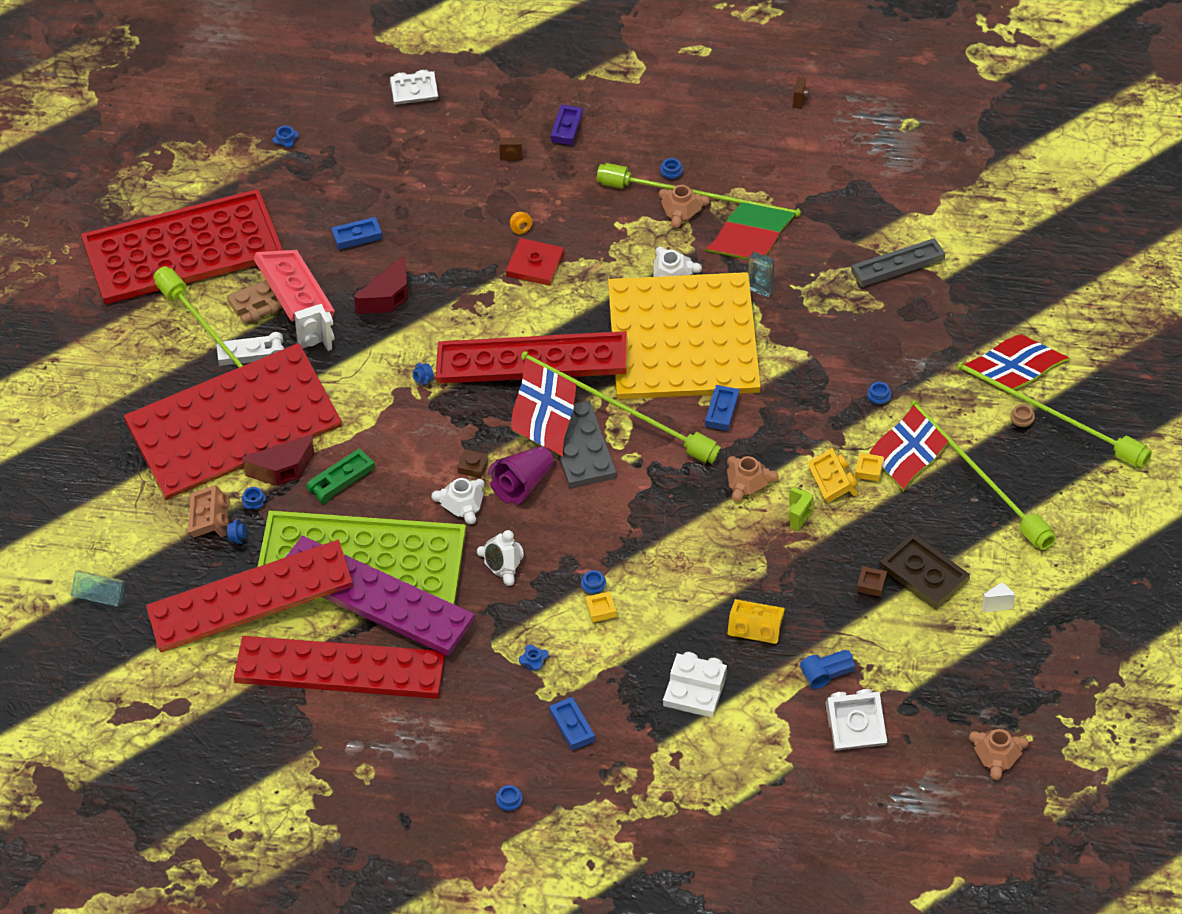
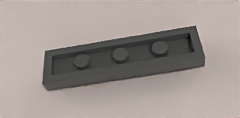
(898, 262)

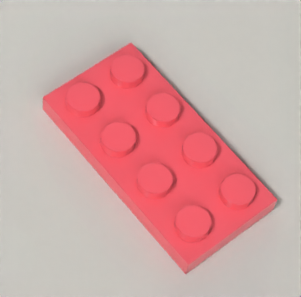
(291, 281)

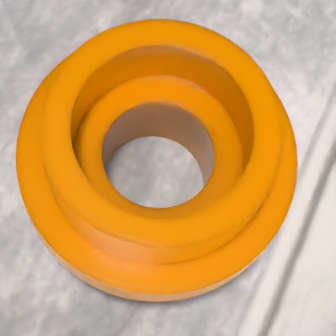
(517, 219)

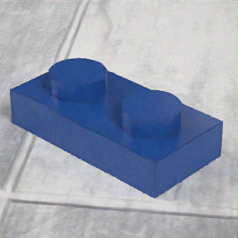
(356, 233)
(722, 408)
(571, 723)

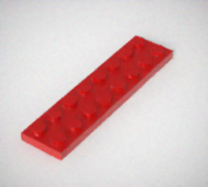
(501, 357)
(249, 595)
(339, 667)

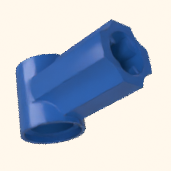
(821, 670)

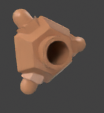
(681, 203)
(748, 476)
(997, 750)

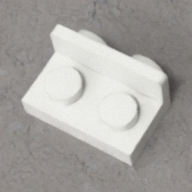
(413, 87)
(314, 327)

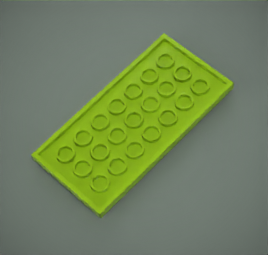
(411, 551)

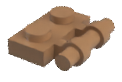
(254, 302)

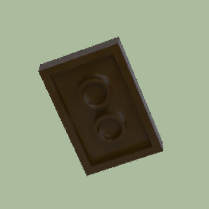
(924, 571)

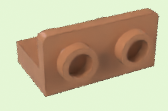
(208, 512)

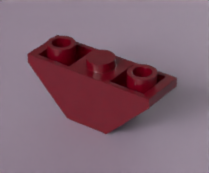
(385, 291)
(281, 462)

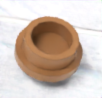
(1022, 415)

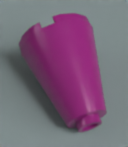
(520, 473)

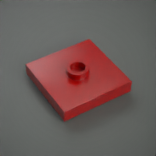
(535, 261)

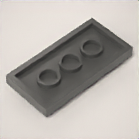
(585, 450)

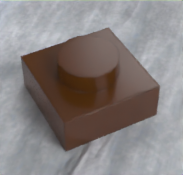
(800, 93)
(510, 148)
(472, 463)
(871, 581)

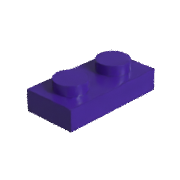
(566, 124)

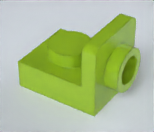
(801, 507)

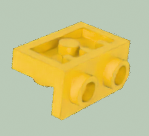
(832, 476)
(755, 621)

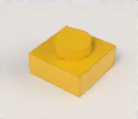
(869, 467)
(600, 607)

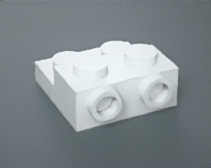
(695, 684)
(856, 720)

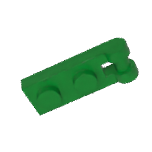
(340, 475)

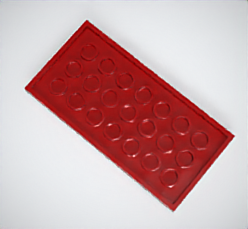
(190, 240)
(230, 417)

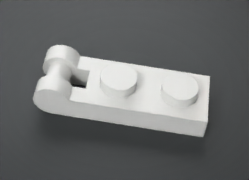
(250, 349)

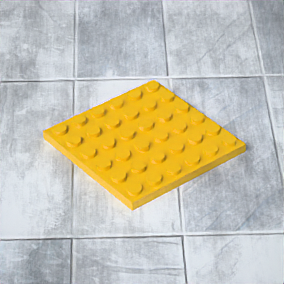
(685, 334)

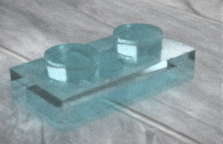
(761, 274)
(97, 588)

